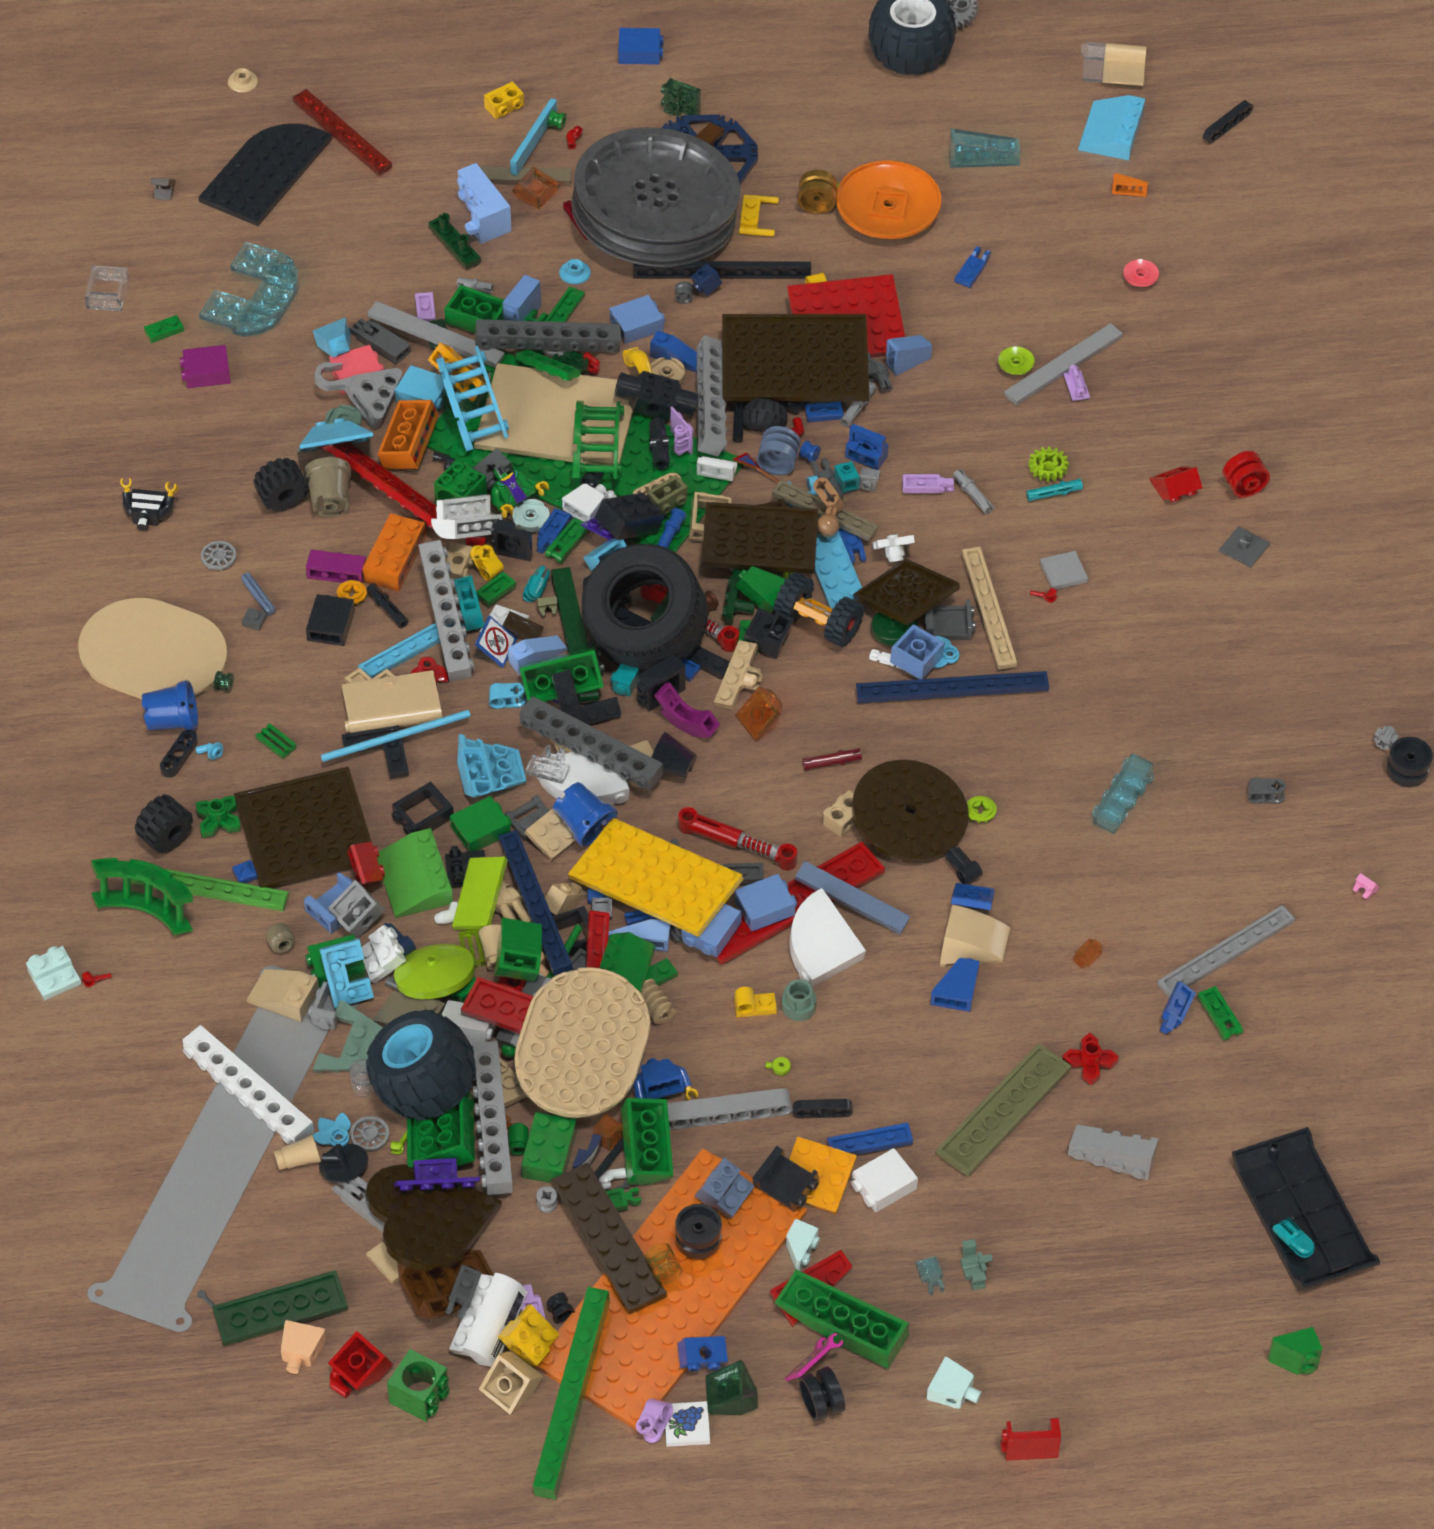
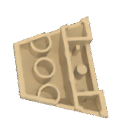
(973, 937)

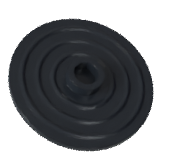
(343, 1163)

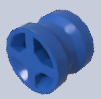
(809, 451)

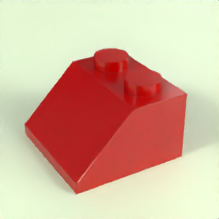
(1177, 483)
(365, 863)
(360, 1362)

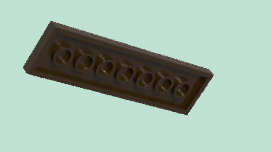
(608, 1238)

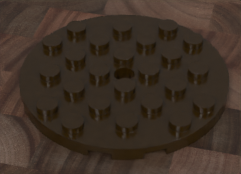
(917, 837)

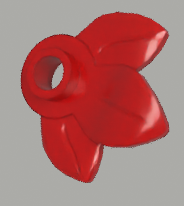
(439, 672)

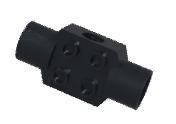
(655, 395)

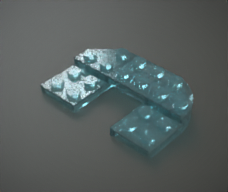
(268, 302)

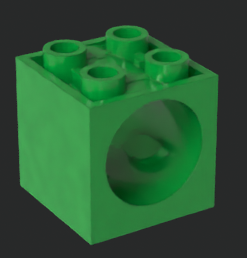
(459, 482)
(416, 1369)

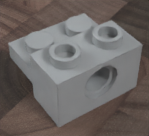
(356, 909)

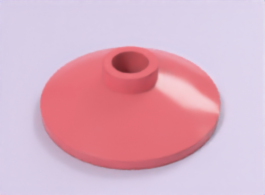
(1141, 273)

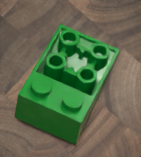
(519, 950)

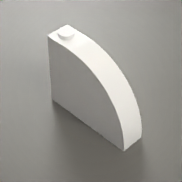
(603, 783)
(822, 940)

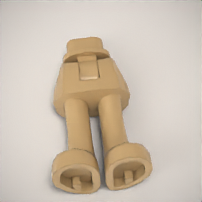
(509, 900)

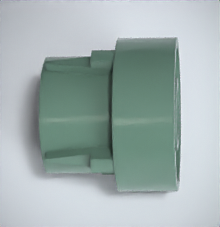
(799, 1000)

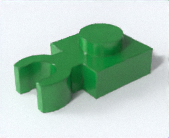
(622, 1199)

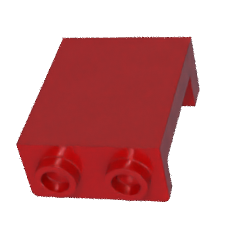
(1031, 1443)

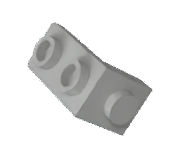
(319, 1016)

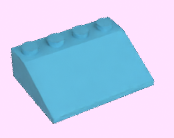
(1113, 126)

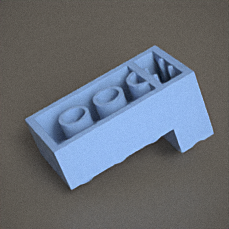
(487, 206)

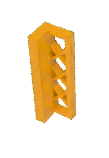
(452, 356)

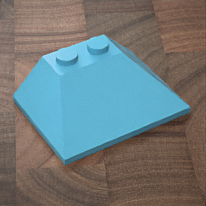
(337, 432)

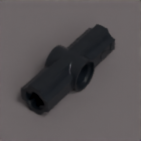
(659, 443)

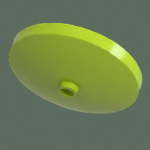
(435, 971)

